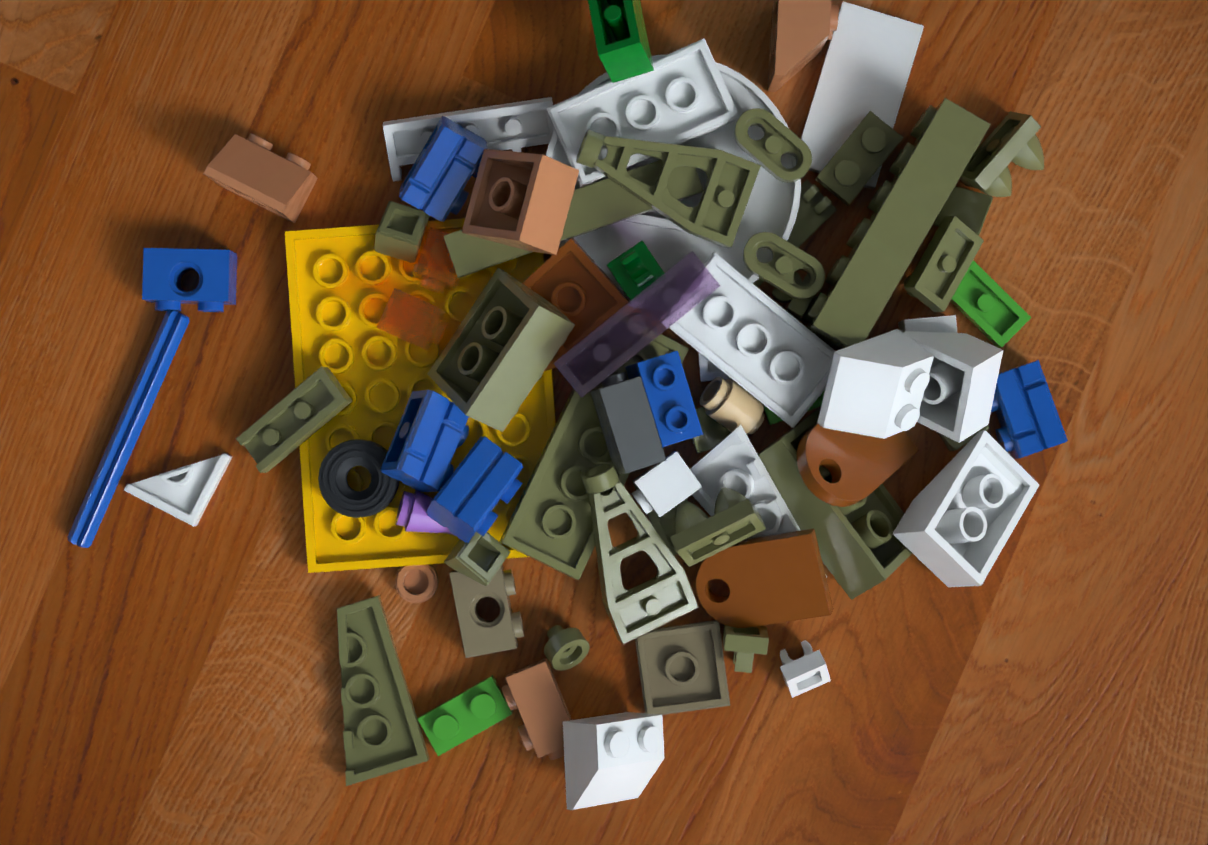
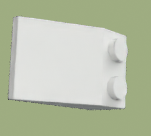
(967, 512)

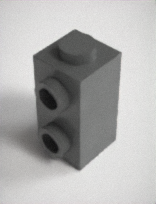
(627, 423)

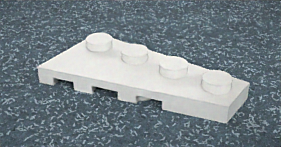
(738, 467)

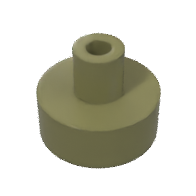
(565, 647)

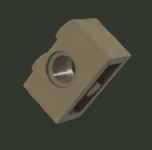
(483, 635)

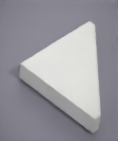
(183, 490)

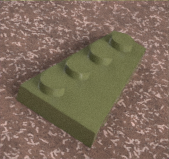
(377, 706)

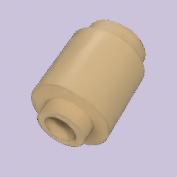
(732, 405)

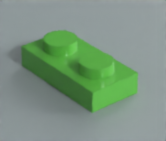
(988, 306)
(465, 715)

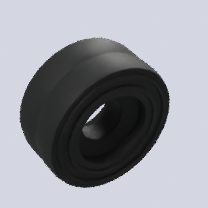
(334, 482)

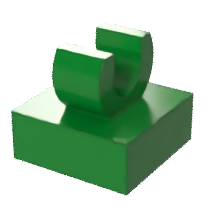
(634, 269)

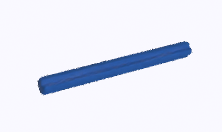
(128, 429)

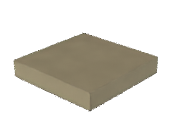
(682, 668)

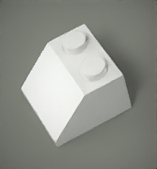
(960, 383)
(876, 386)
(610, 757)

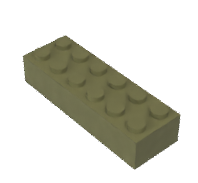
(898, 225)

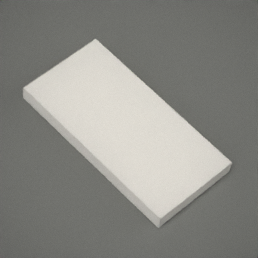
(860, 74)
(668, 105)
(757, 344)

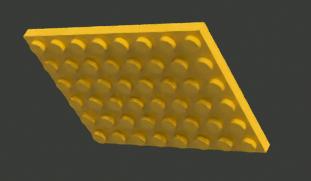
(335, 307)

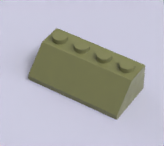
(852, 539)

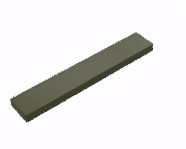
(589, 210)

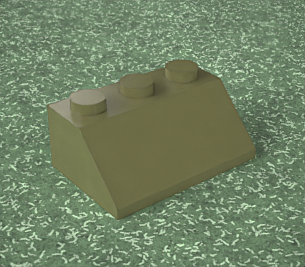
(500, 350)

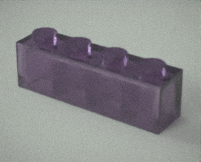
(637, 323)

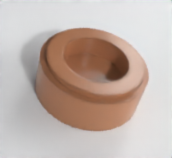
(416, 582)

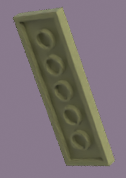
(554, 509)

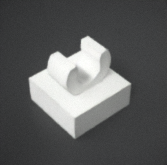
(804, 672)

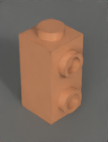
(540, 706)

